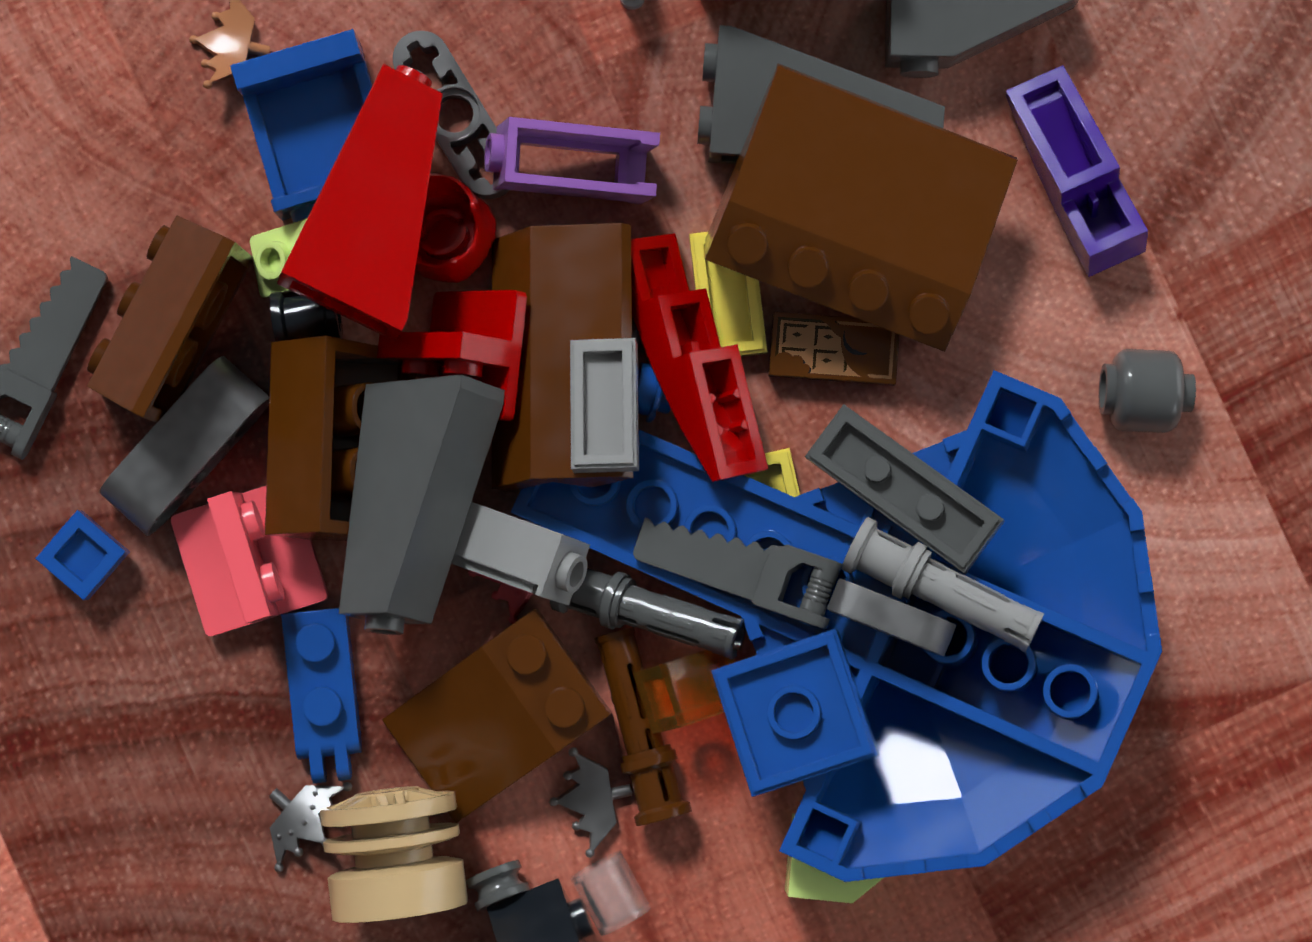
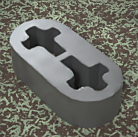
(891, 617)

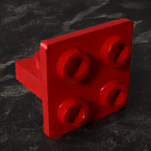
(468, 336)

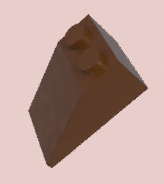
(497, 714)

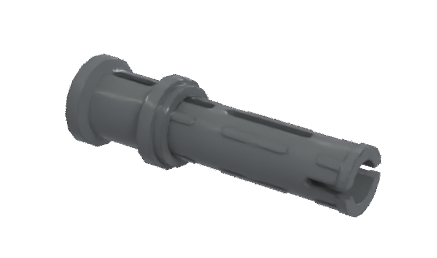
(620, 602)

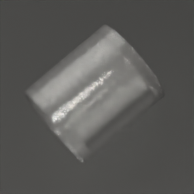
(610, 893)

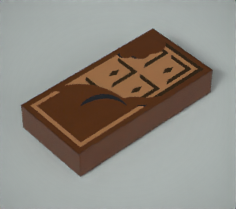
(832, 349)

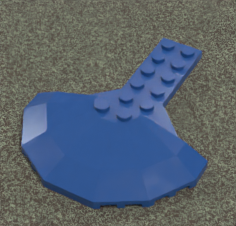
(969, 740)

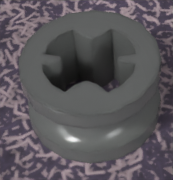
(497, 884)

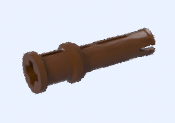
(647, 757)

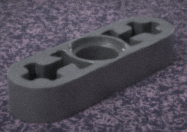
(445, 67)

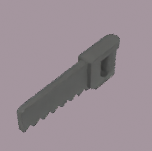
(46, 352)
(741, 569)

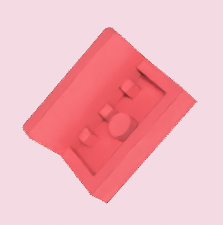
(239, 570)

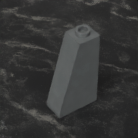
(412, 494)

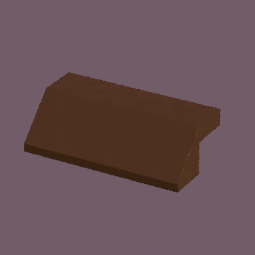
(574, 291)

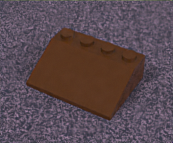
(860, 208)

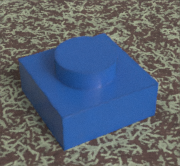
(82, 555)

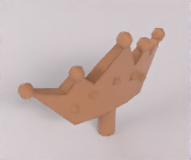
(229, 43)

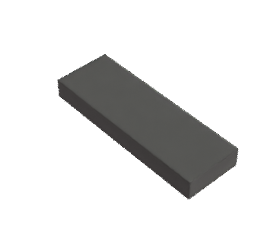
(904, 489)

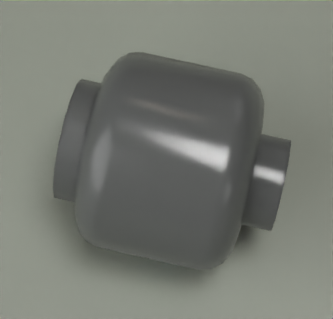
(1146, 390)

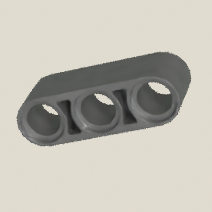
(185, 445)

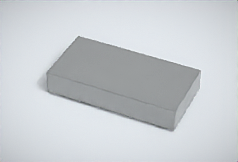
(604, 405)

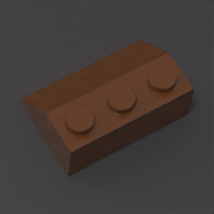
(168, 318)
(316, 432)

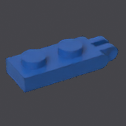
(322, 690)

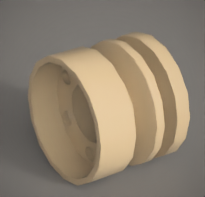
(393, 856)

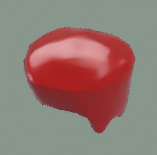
(454, 231)

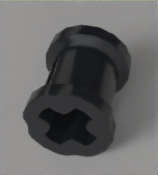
(302, 318)

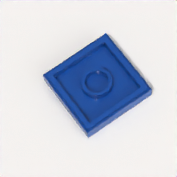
(795, 713)

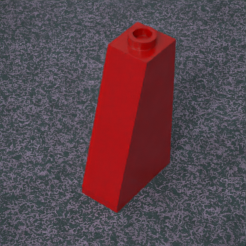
(368, 219)

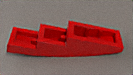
(695, 373)

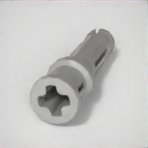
(914, 573)

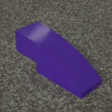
(1077, 171)

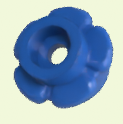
(650, 395)

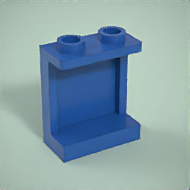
(302, 114)

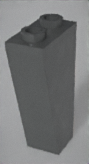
(741, 73)

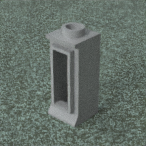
(521, 554)

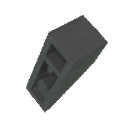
(942, 33)

